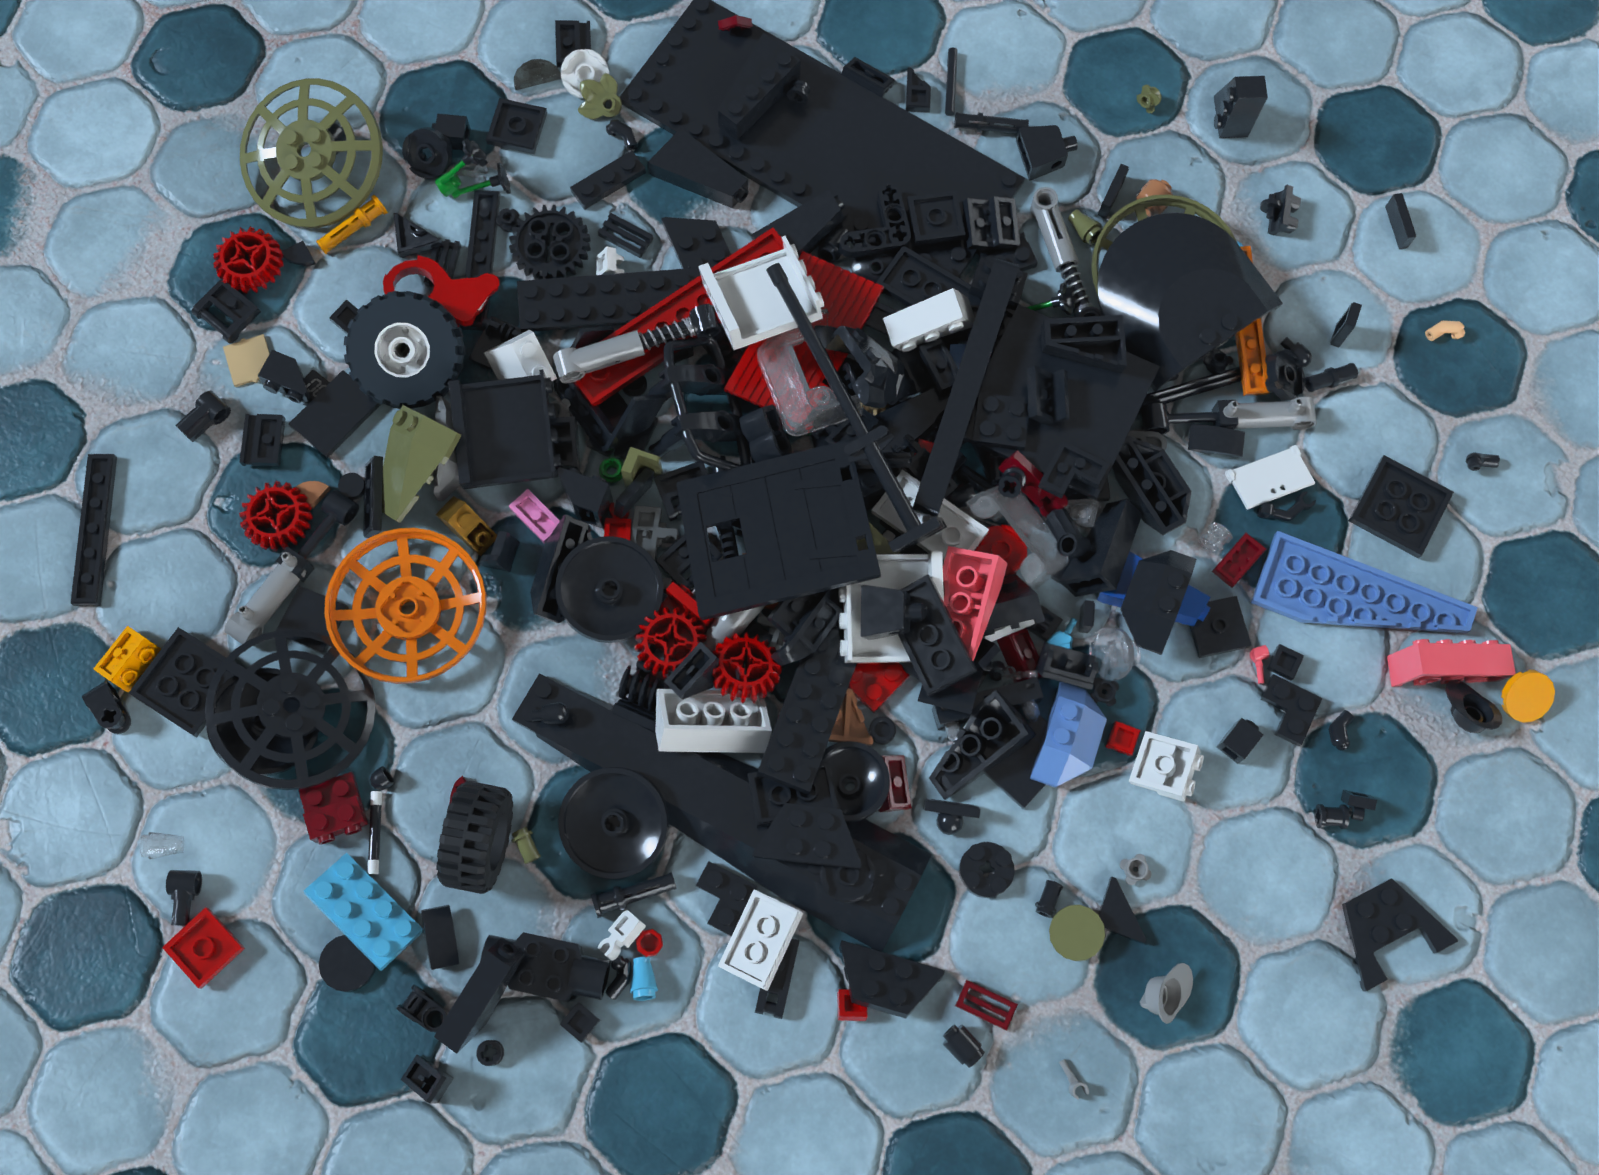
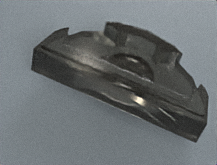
(535, 73)

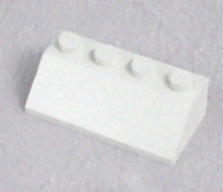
(711, 723)

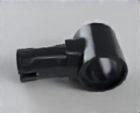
(183, 887)

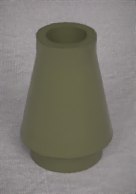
(1086, 227)

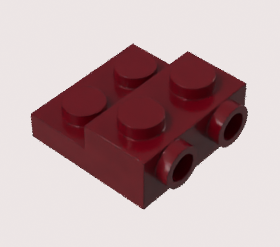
(333, 809)

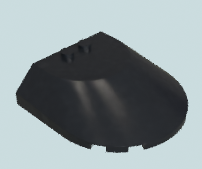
(1180, 290)

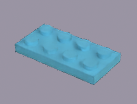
(363, 911)

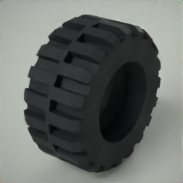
(474, 837)

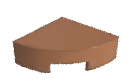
(314, 491)

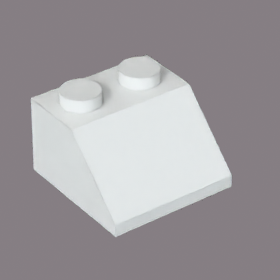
(519, 358)

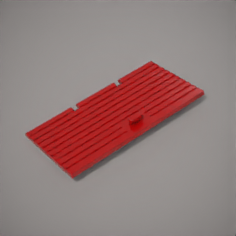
(849, 305)

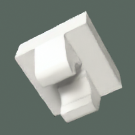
(607, 261)

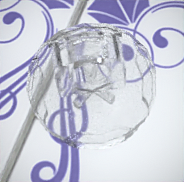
(1114, 653)

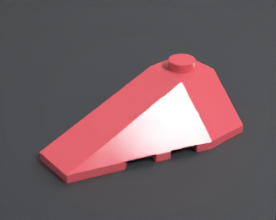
(971, 590)

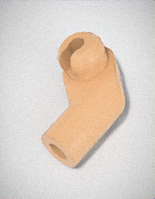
(1456, 329)

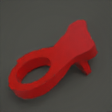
(460, 297)

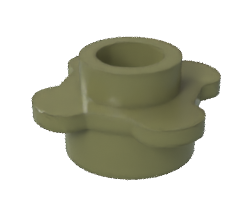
(1149, 98)

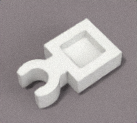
(622, 932)

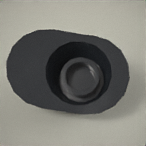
(1470, 709)

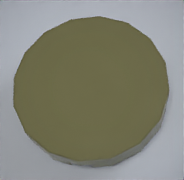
(1077, 932)

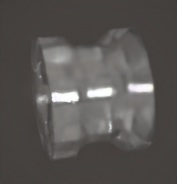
(1215, 538)

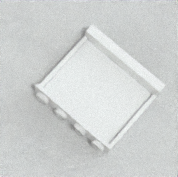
(751, 304)
(896, 573)

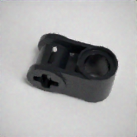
(106, 705)
(421, 1007)

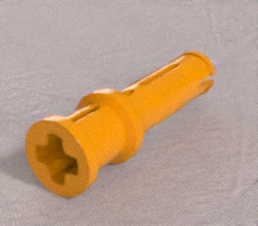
(361, 217)

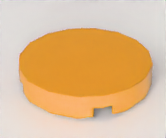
(1528, 695)

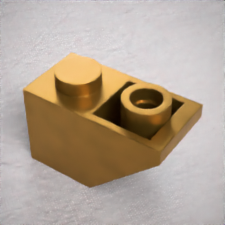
(467, 525)

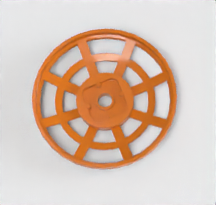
(392, 598)

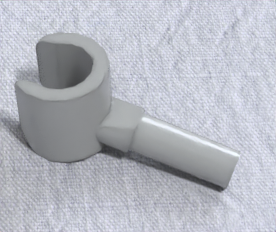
(1074, 1083)

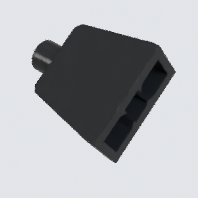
(1043, 149)
(887, 612)

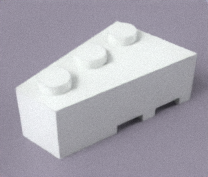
(929, 320)

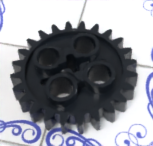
(526, 242)

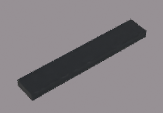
(482, 243)
(94, 530)

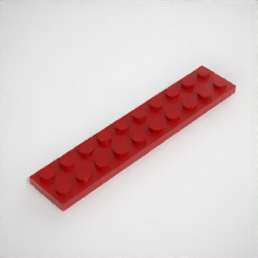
(606, 382)

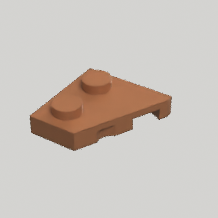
(850, 723)

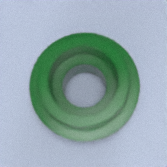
(608, 464)

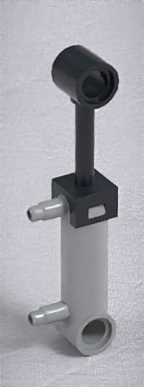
(1230, 414)
(290, 570)

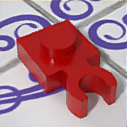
(618, 527)

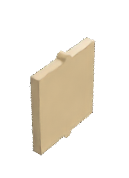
(246, 359)

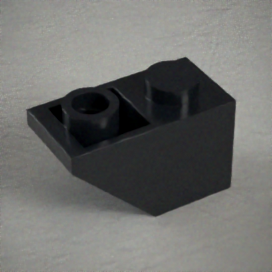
(284, 375)

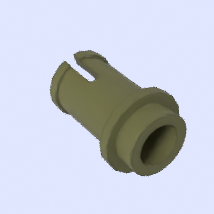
(526, 845)

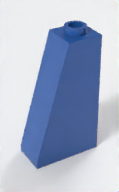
(1192, 608)

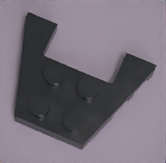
(1383, 917)

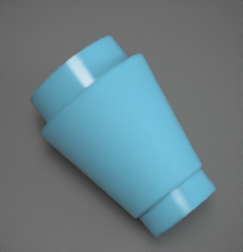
(643, 981)

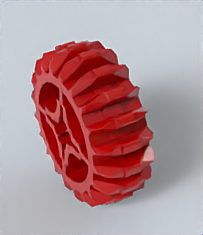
(261, 250)
(254, 518)
(673, 620)
(762, 666)

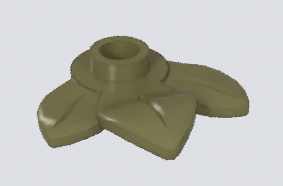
(597, 95)

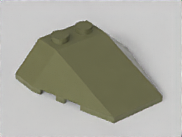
(411, 456)

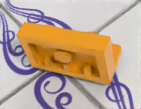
(127, 659)

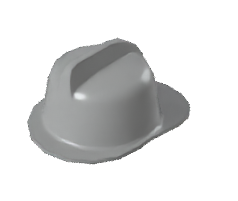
(1168, 993)

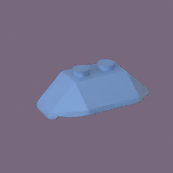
(1069, 737)

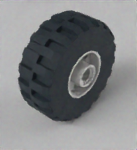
(376, 346)

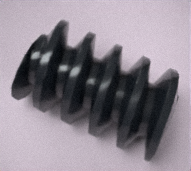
(639, 688)

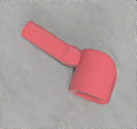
(1257, 656)

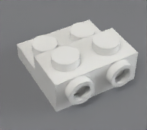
(1166, 766)

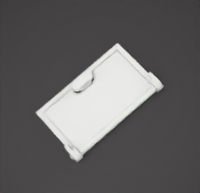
(1262, 479)

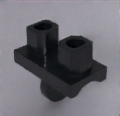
(1278, 211)

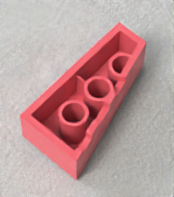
(1449, 661)

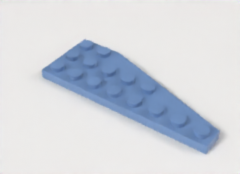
(1336, 590)

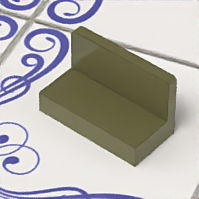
(636, 462)

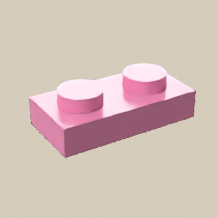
(534, 515)

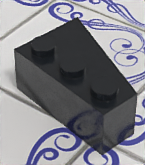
(1239, 106)
(1014, 605)

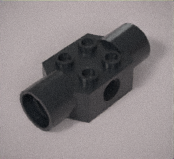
(555, 968)

